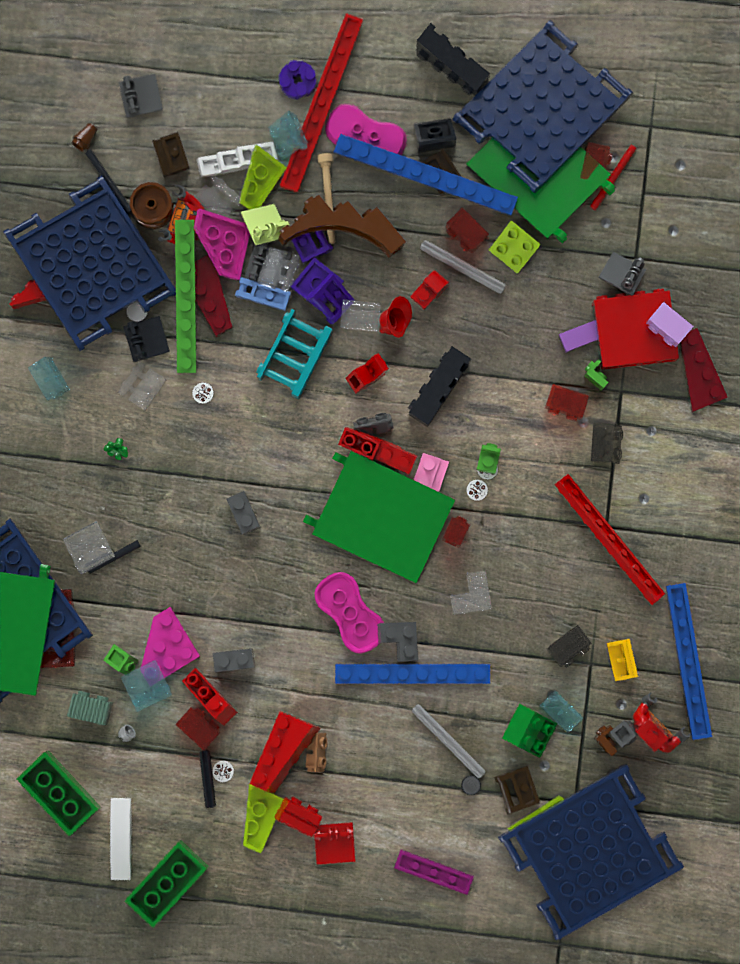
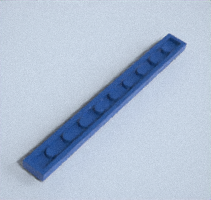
(425, 174)

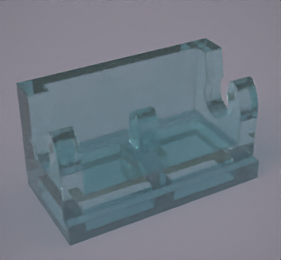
(48, 378)
(561, 711)

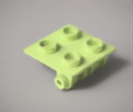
(264, 224)

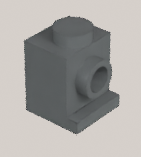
(624, 733)

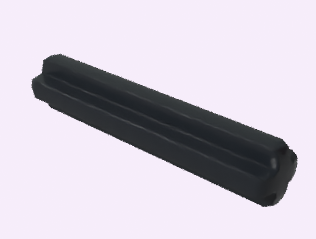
(207, 779)

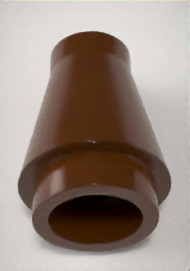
(84, 137)

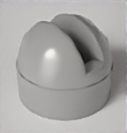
(126, 733)

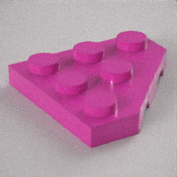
(224, 242)
(169, 644)

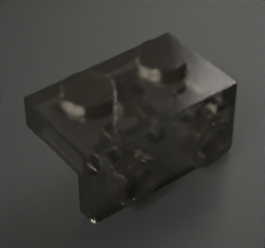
(606, 443)

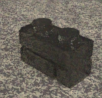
(568, 646)

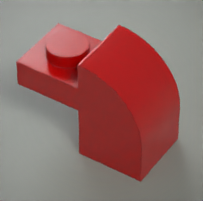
(430, 289)
(367, 374)

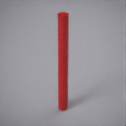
(614, 175)

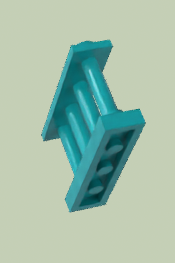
(304, 369)

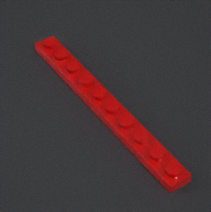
(322, 101)

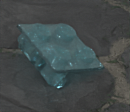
(286, 135)
(146, 686)

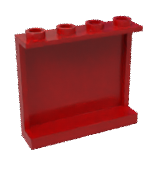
(624, 331)

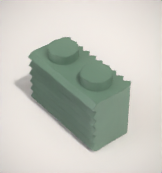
(90, 709)

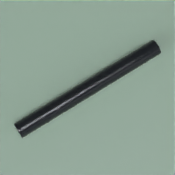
(102, 172)

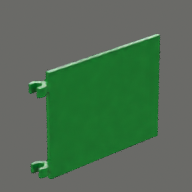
(554, 200)
(382, 516)
(23, 629)

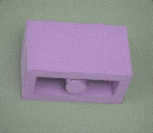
(669, 325)

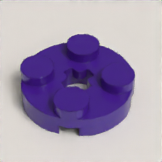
(294, 69)

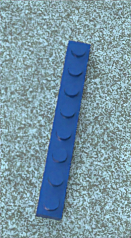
(688, 661)
(412, 673)

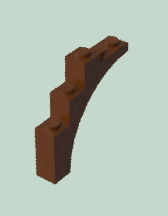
(345, 218)

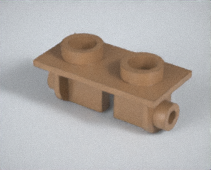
(317, 762)

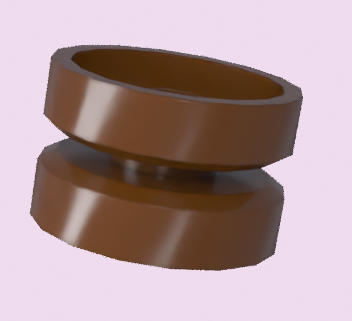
(147, 195)

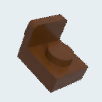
(606, 743)

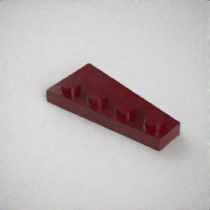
(211, 296)
(702, 378)

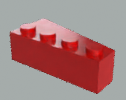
(282, 750)

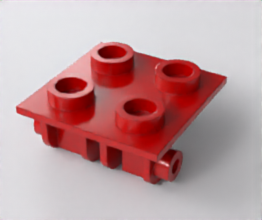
(334, 843)

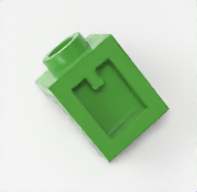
(596, 378)
(488, 458)
(121, 660)

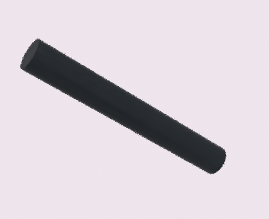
(118, 554)

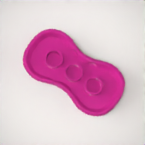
(352, 122)
(341, 599)

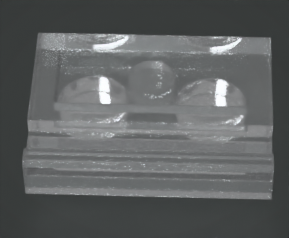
(360, 315)

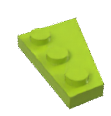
(260, 178)
(260, 817)

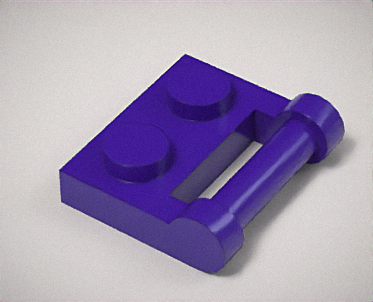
(307, 249)
(335, 293)

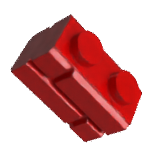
(298, 816)

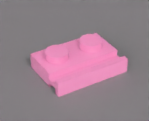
(431, 471)

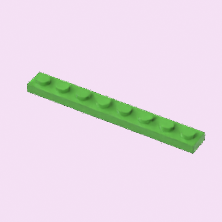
(185, 296)

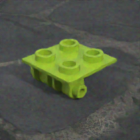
(514, 247)

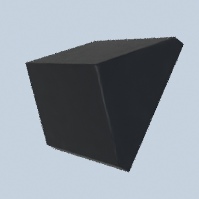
(435, 135)

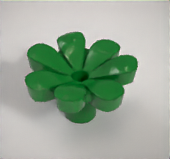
(116, 449)

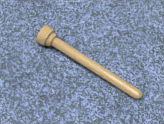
(325, 162)

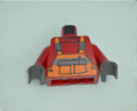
(185, 209)
(653, 731)

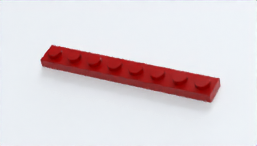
(609, 539)

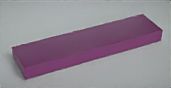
(434, 872)

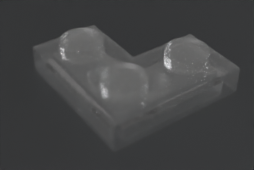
(477, 598)

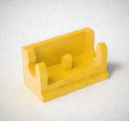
(622, 660)

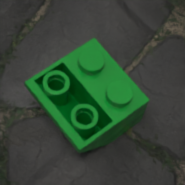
(529, 730)

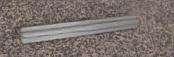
(462, 266)
(448, 741)

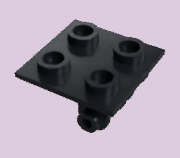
(146, 338)

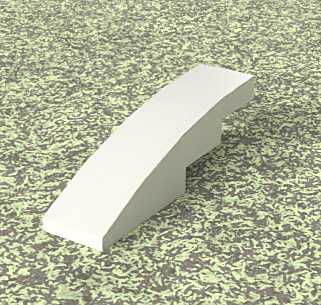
(231, 160)
(120, 838)

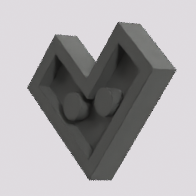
(405, 637)

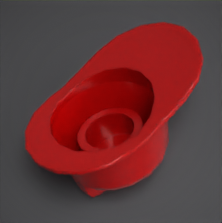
(396, 318)

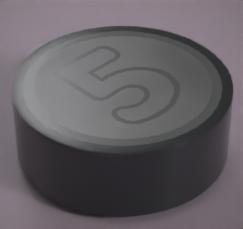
(471, 785)

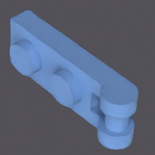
(263, 295)

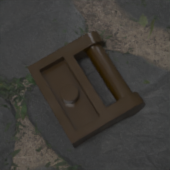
(523, 786)

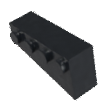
(451, 61)
(439, 386)

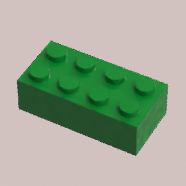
(58, 793)
(166, 883)

